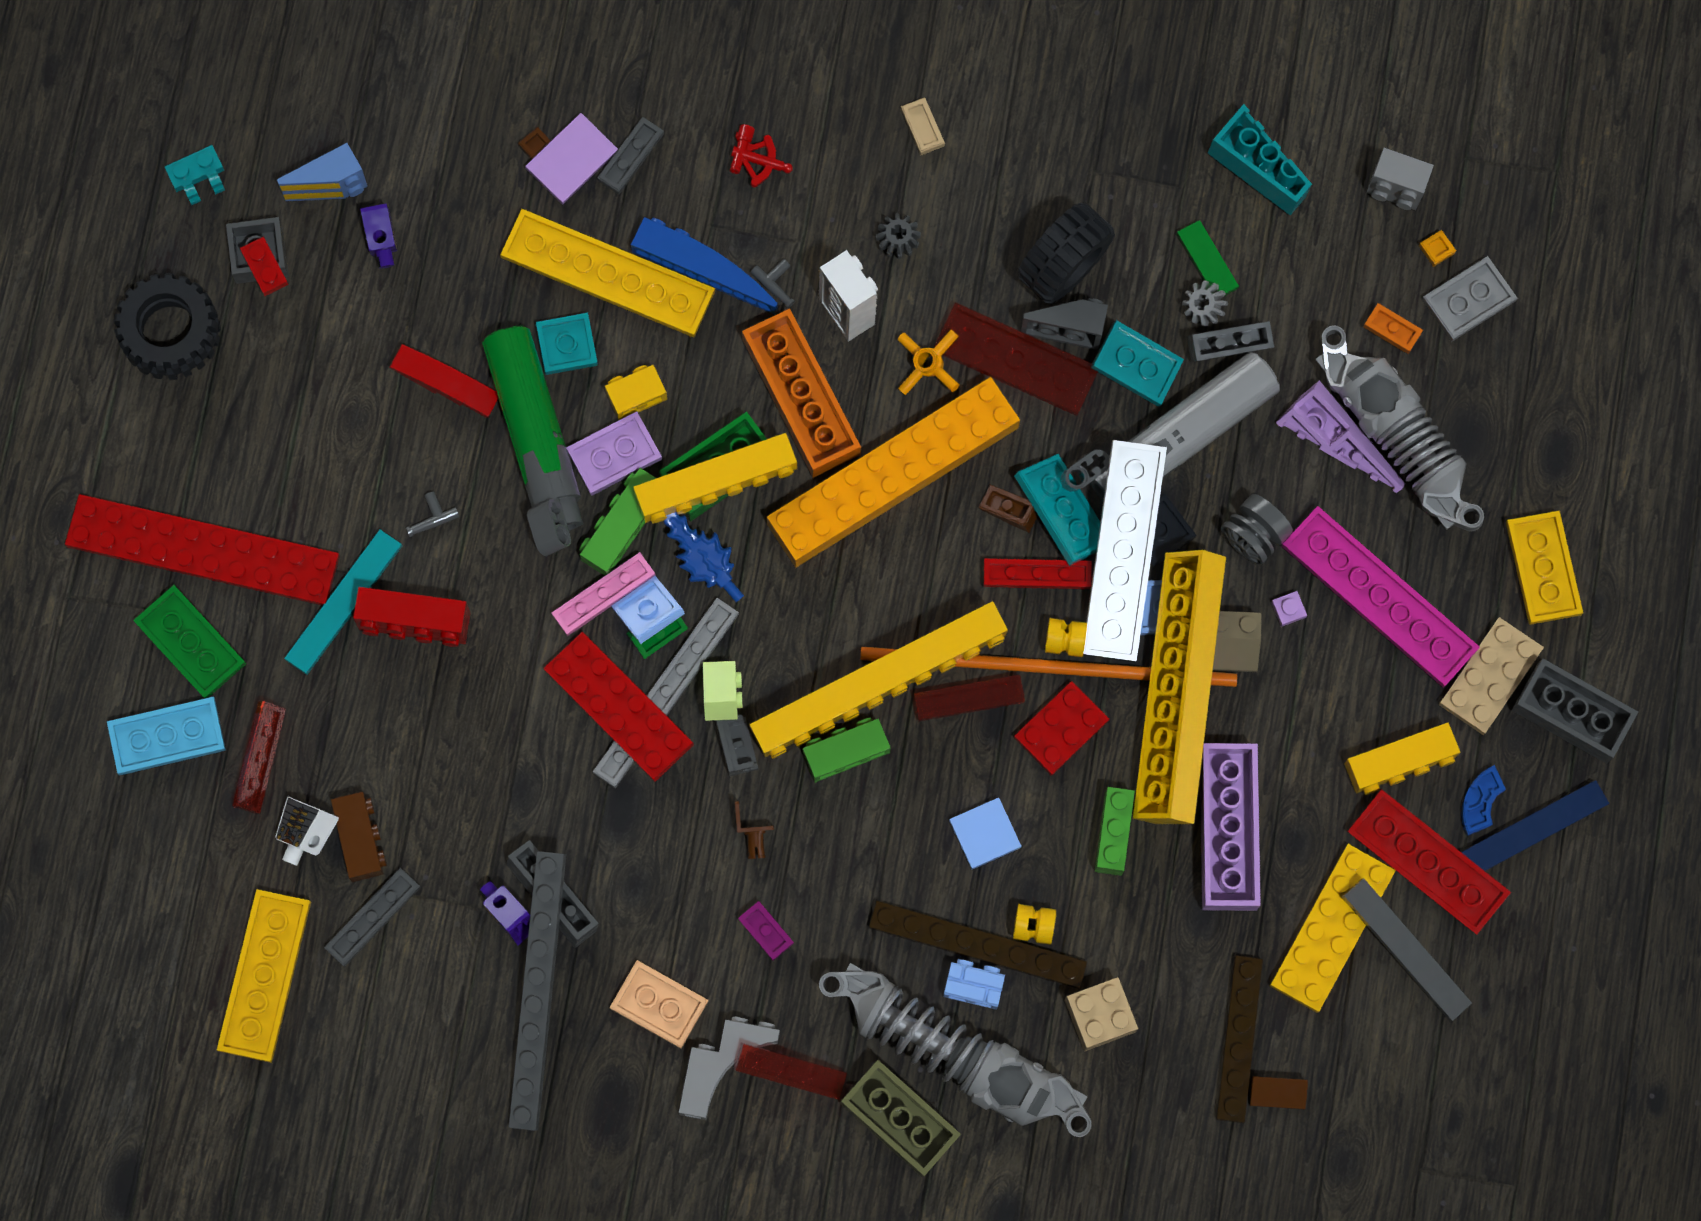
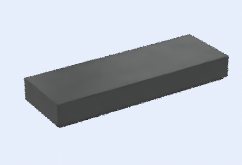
(630, 155)

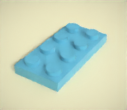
(166, 736)

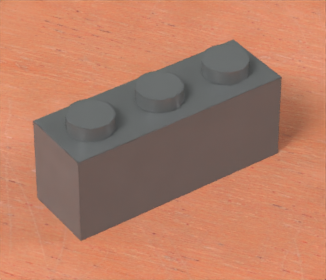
(1230, 341)

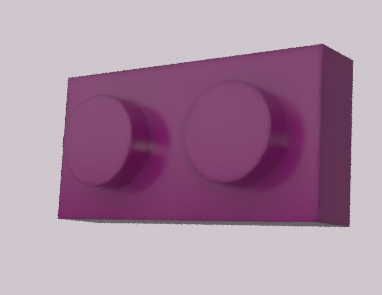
(765, 931)

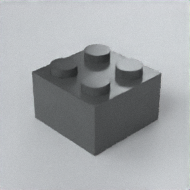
(245, 232)

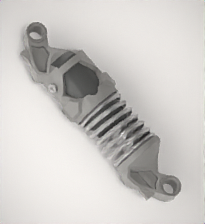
(1395, 419)

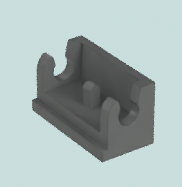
(737, 745)

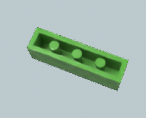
(617, 529)

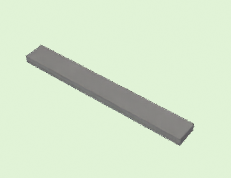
(674, 680)

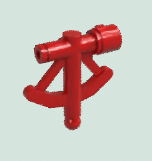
(744, 154)

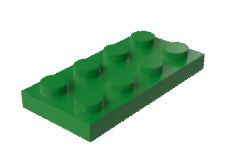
(189, 642)

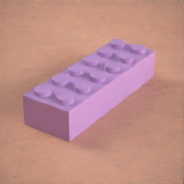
(1230, 827)

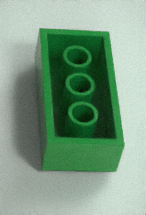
(734, 436)

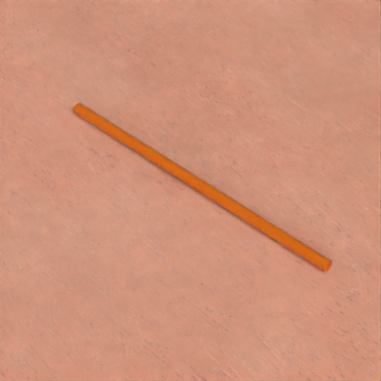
(1055, 667)

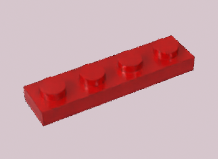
(1037, 574)

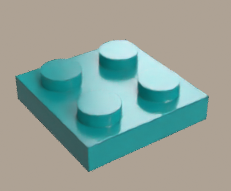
(566, 343)

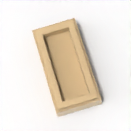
(922, 126)

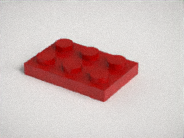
(1061, 728)

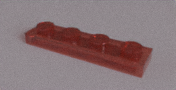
(969, 698)
(259, 757)
(790, 1071)

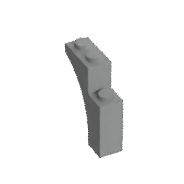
(709, 1067)

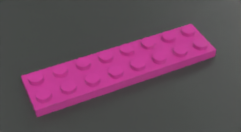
(1380, 596)

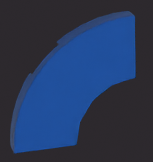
(1479, 800)

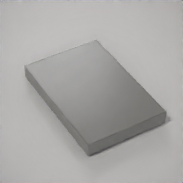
(1469, 298)

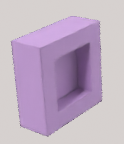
(1289, 608)

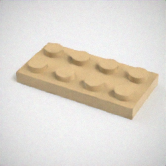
(1491, 676)

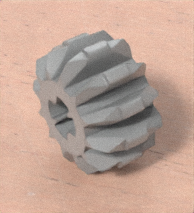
(1201, 294)

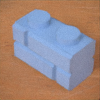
(974, 984)

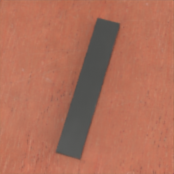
(1407, 950)

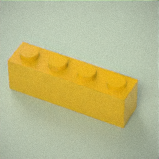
(1402, 758)

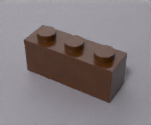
(359, 836)

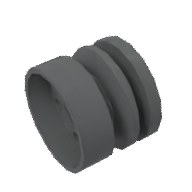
(1256, 529)

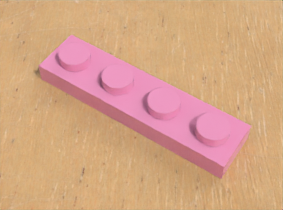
(603, 594)

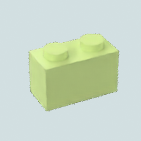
(720, 690)

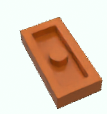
(1393, 328)

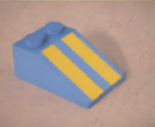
(327, 177)

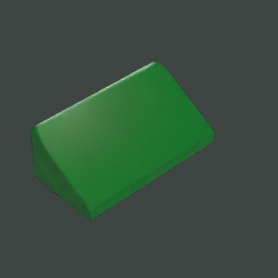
(659, 639)

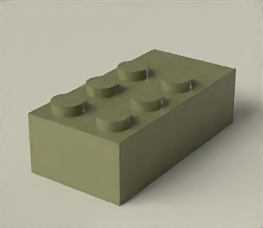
(900, 1118)

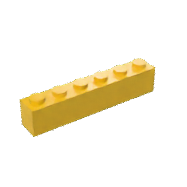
(715, 478)

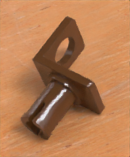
(754, 835)

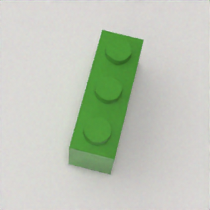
(846, 749)
(1114, 831)

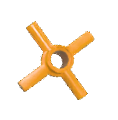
(936, 368)

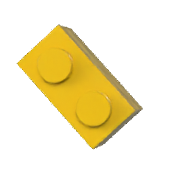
(635, 391)

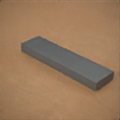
(372, 917)

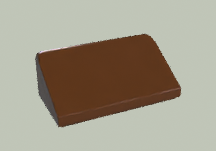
(1278, 1092)

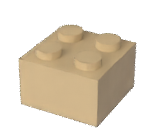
(1101, 1014)

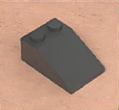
(1069, 323)

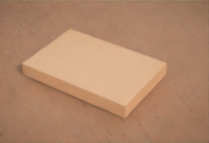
(659, 1004)

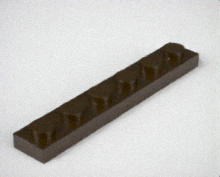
(1239, 1039)

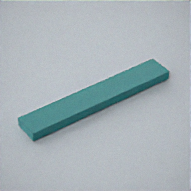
(342, 602)

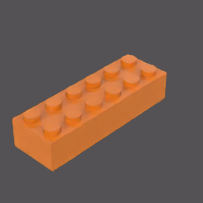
(801, 393)

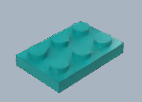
(1137, 363)

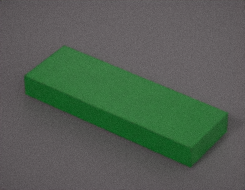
(1206, 257)

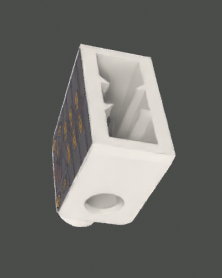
(303, 829)

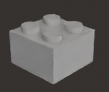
(1399, 179)

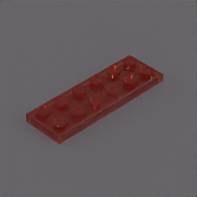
(1018, 359)

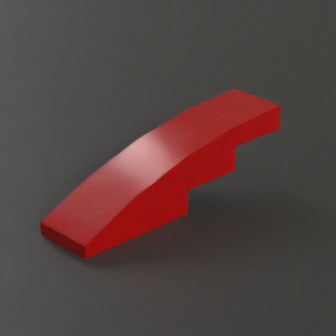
(444, 380)

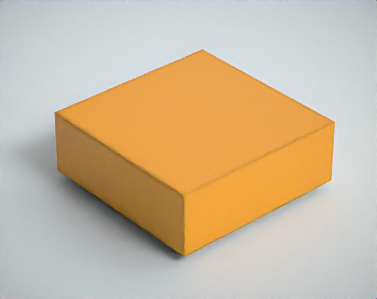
(1437, 248)

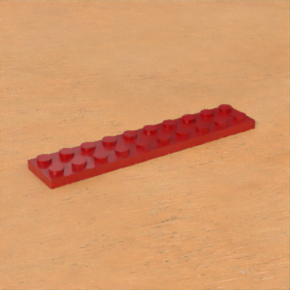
(202, 550)

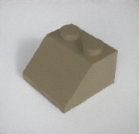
(1237, 642)

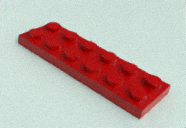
(618, 706)
(1429, 861)

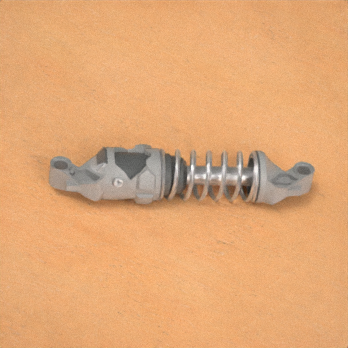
(985, 1071)

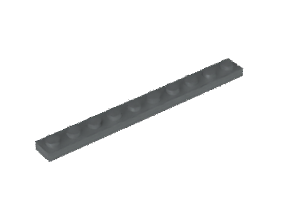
(537, 991)

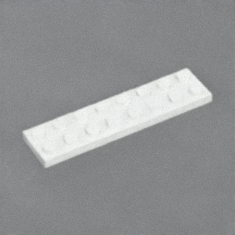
(1124, 550)

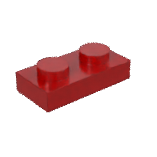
(264, 266)

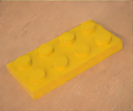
(1544, 567)

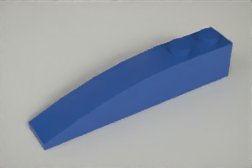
(697, 261)

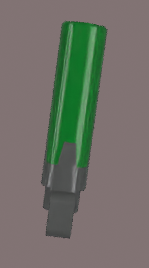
(535, 437)

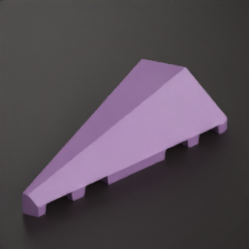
(1326, 423)

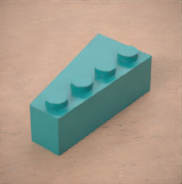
(1259, 161)

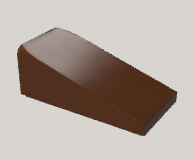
(1009, 508)

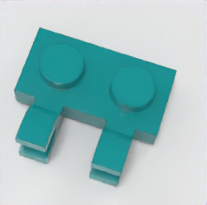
(195, 169)

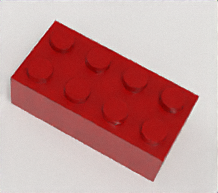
(412, 616)

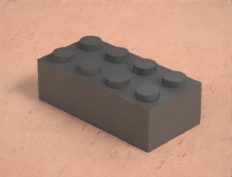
(1575, 711)

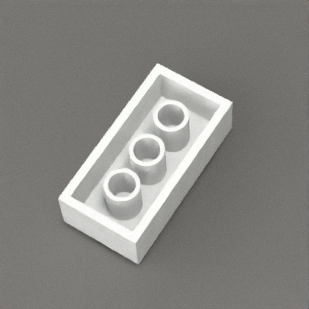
(848, 295)

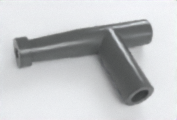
(769, 279)
(439, 517)

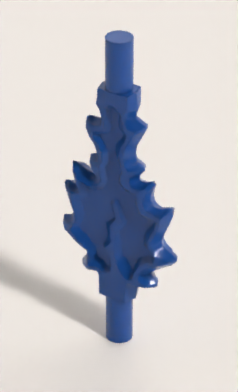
(702, 556)

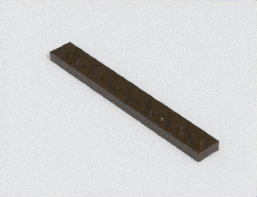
(978, 945)

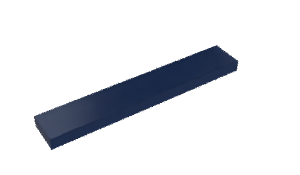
(1537, 826)

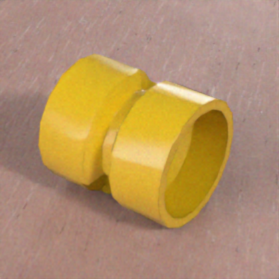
(1066, 637)
(1044, 924)

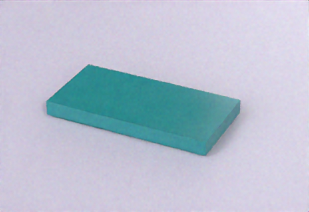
(1063, 512)

